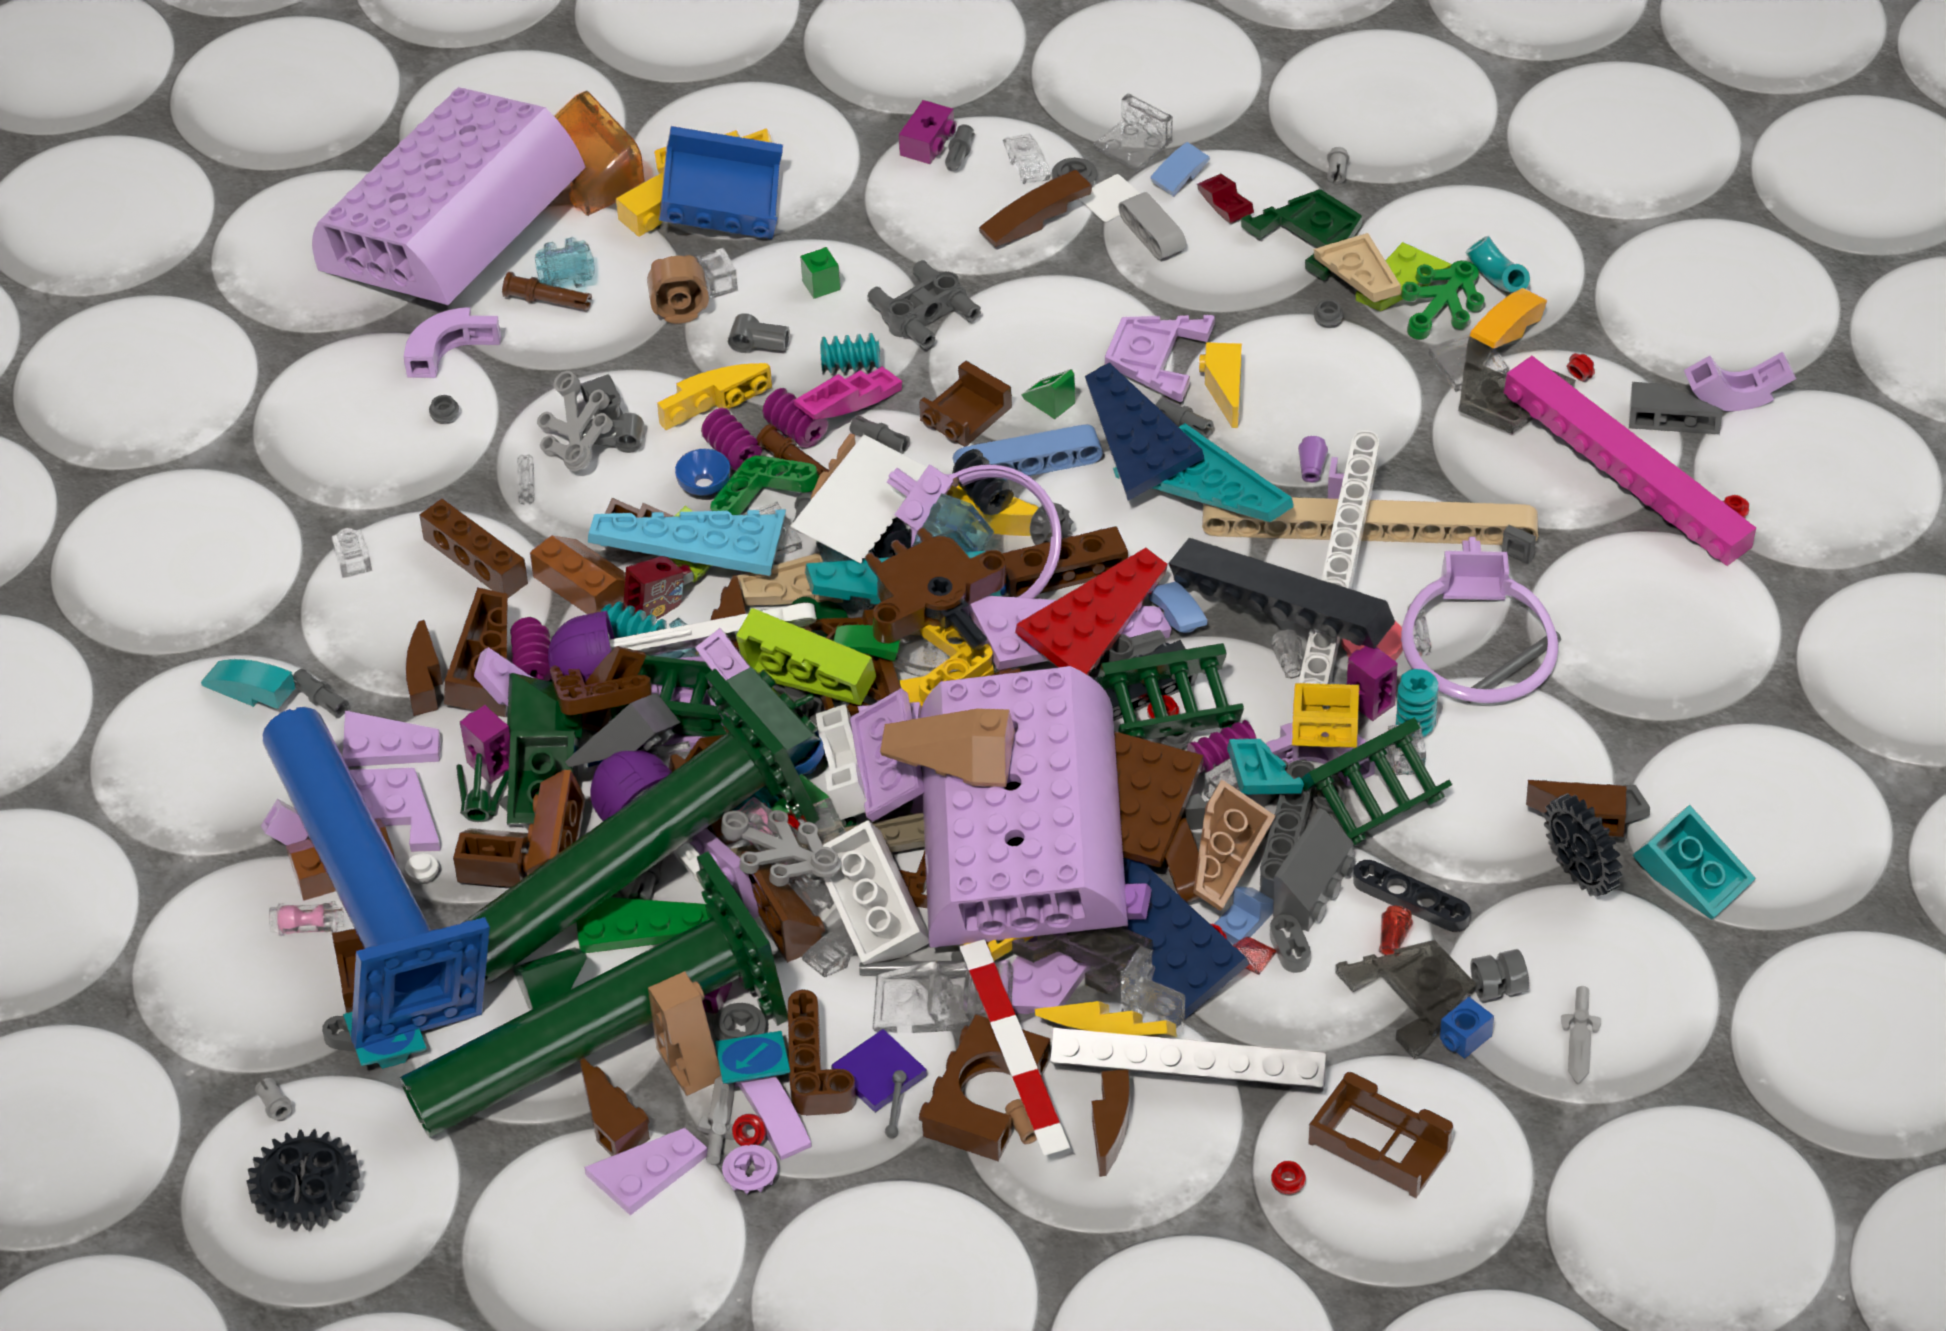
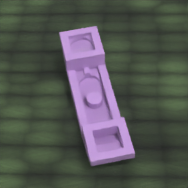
(780, 1118)

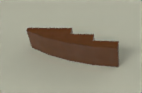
(1030, 210)

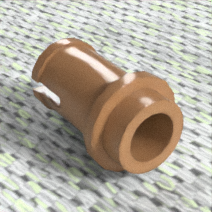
(1021, 1121)

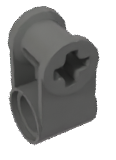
(606, 384)

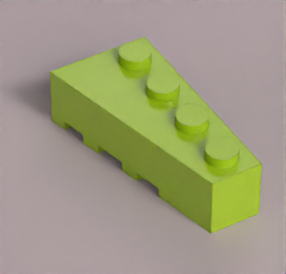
(804, 658)

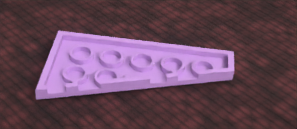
(998, 621)

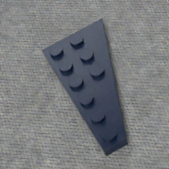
(1139, 435)
(1186, 948)

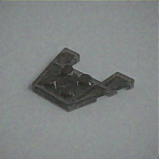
(1483, 391)
(1103, 948)
(1423, 979)

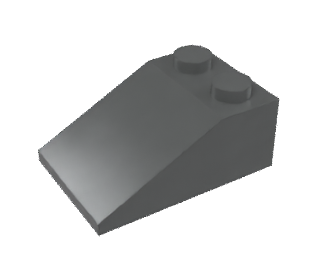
(634, 728)

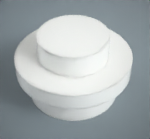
(421, 868)

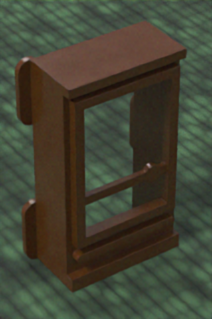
(1428, 1130)

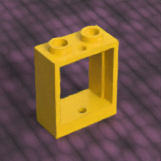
(1312, 719)

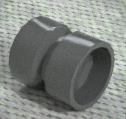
(1501, 974)

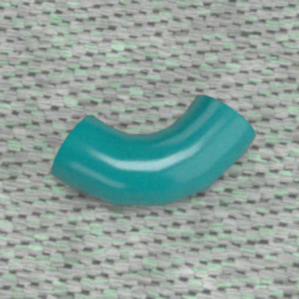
(1497, 266)

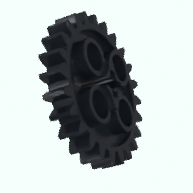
(1583, 844)
(276, 1174)

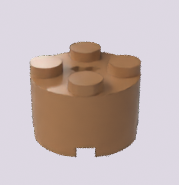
(677, 288)

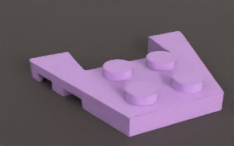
(1144, 345)
(398, 800)

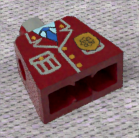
(655, 585)

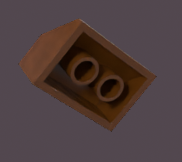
(785, 915)

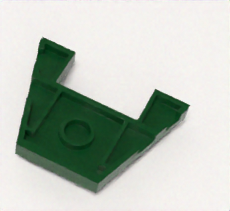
(1314, 218)

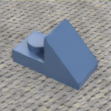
(1246, 914)

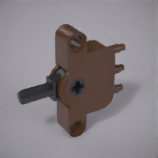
(933, 587)

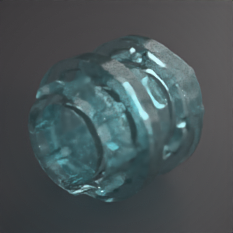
(565, 264)

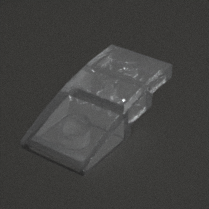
(931, 997)

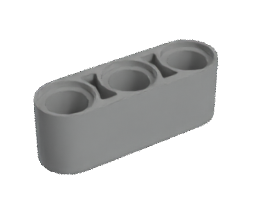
(1152, 225)

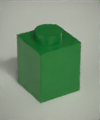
(820, 272)

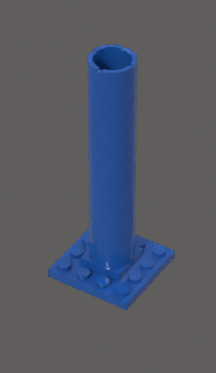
(406, 970)

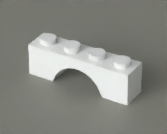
(844, 775)

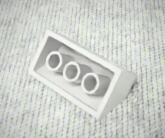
(874, 897)

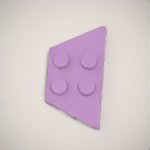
(1046, 981)

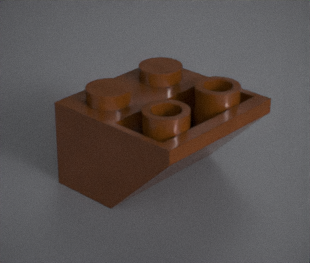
(490, 857)

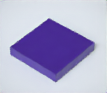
(874, 1066)

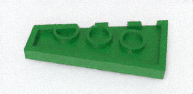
(636, 923)

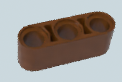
(1182, 861)

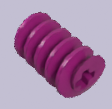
(792, 421)
(729, 437)
(530, 647)
(1215, 747)

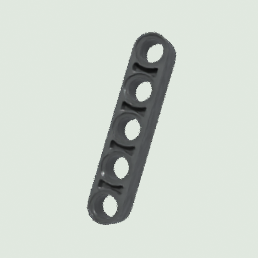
(1287, 827)

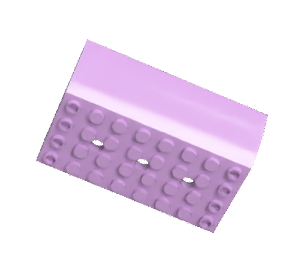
(448, 197)
(1065, 810)

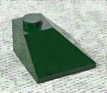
(536, 707)
(549, 975)

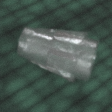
(1288, 651)

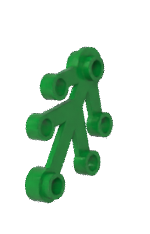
(1460, 274)

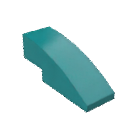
(250, 682)

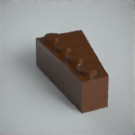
(482, 629)

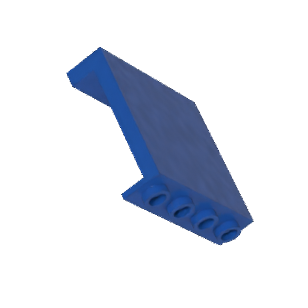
(720, 182)

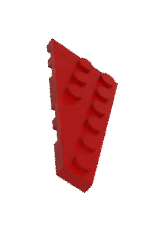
(1093, 616)

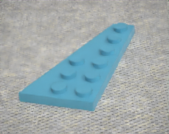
(700, 537)

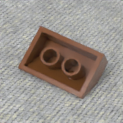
(577, 573)
(556, 820)
(309, 870)

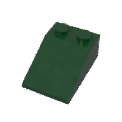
(531, 761)

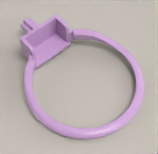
(926, 491)
(1479, 577)

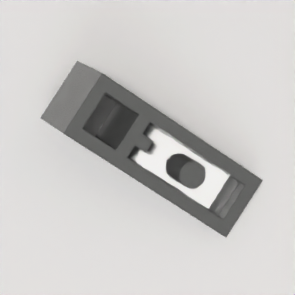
(1667, 409)

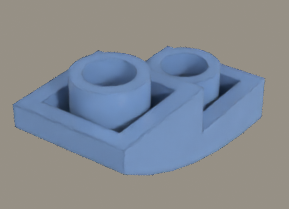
(1179, 167)
(1179, 607)

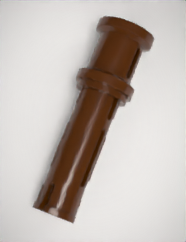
(533, 290)
(784, 447)

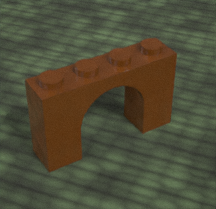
(956, 1119)

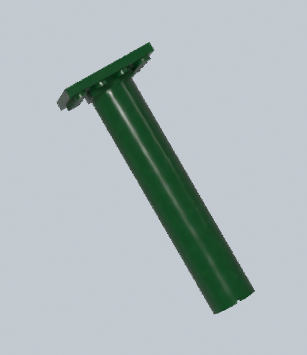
(644, 832)
(599, 1011)

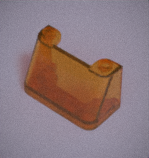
(607, 151)

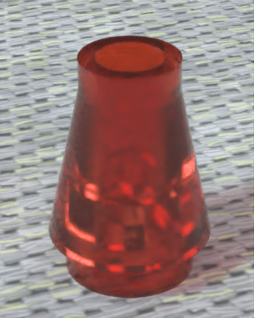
(1394, 928)

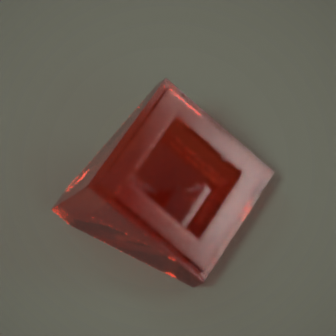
(1256, 954)

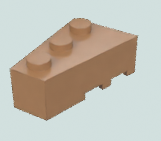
(683, 1032)

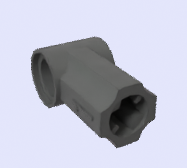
(749, 333)
(624, 434)
(1128, 647)

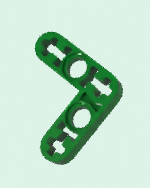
(760, 472)

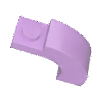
(443, 333)
(1739, 389)
(1284, 750)

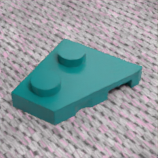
(1259, 769)

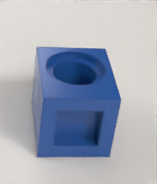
(1466, 1027)

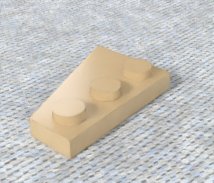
(783, 586)

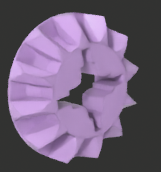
(738, 1161)

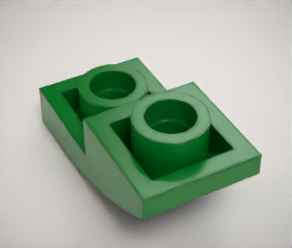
(862, 640)

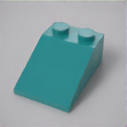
(1694, 863)

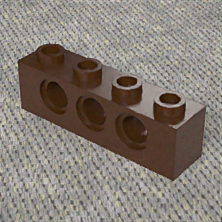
(473, 548)
(1079, 561)

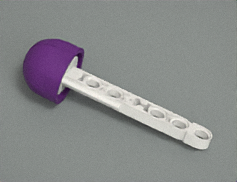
(590, 638)
(626, 777)

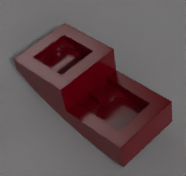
(1224, 199)

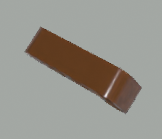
(811, 1088)

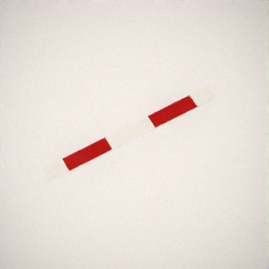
(1014, 1047)

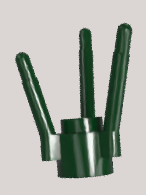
(477, 804)

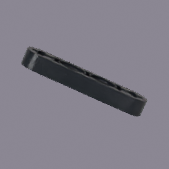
(1414, 891)

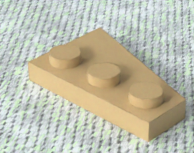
(1361, 266)

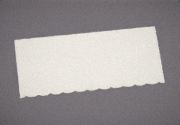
(857, 500)

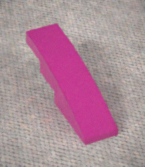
(848, 395)

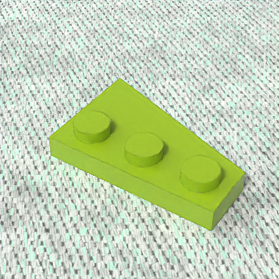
(1404, 265)

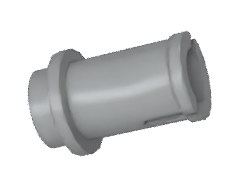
(1337, 161)
(276, 1104)

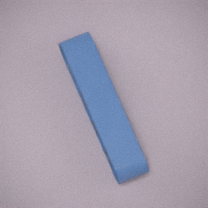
(1042, 451)

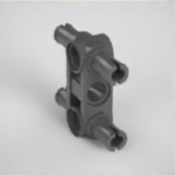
(923, 304)

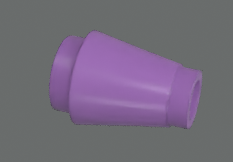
(1312, 457)

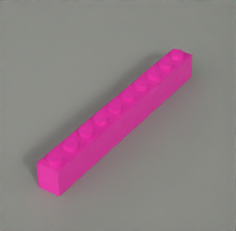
(1630, 461)

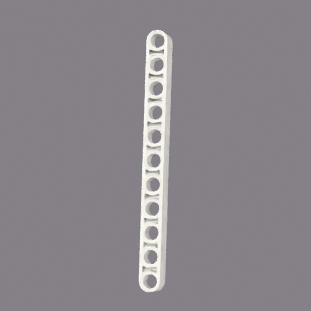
(1343, 547)

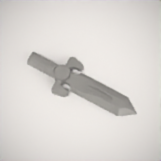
(1580, 1035)
(719, 1116)

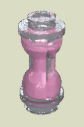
(293, 919)

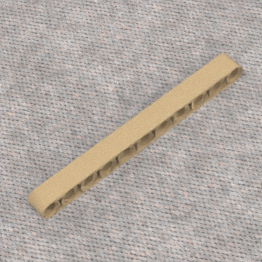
(1384, 521)

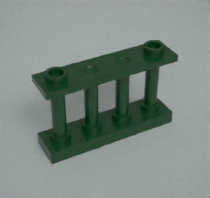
(1177, 666)
(694, 717)
(1375, 751)

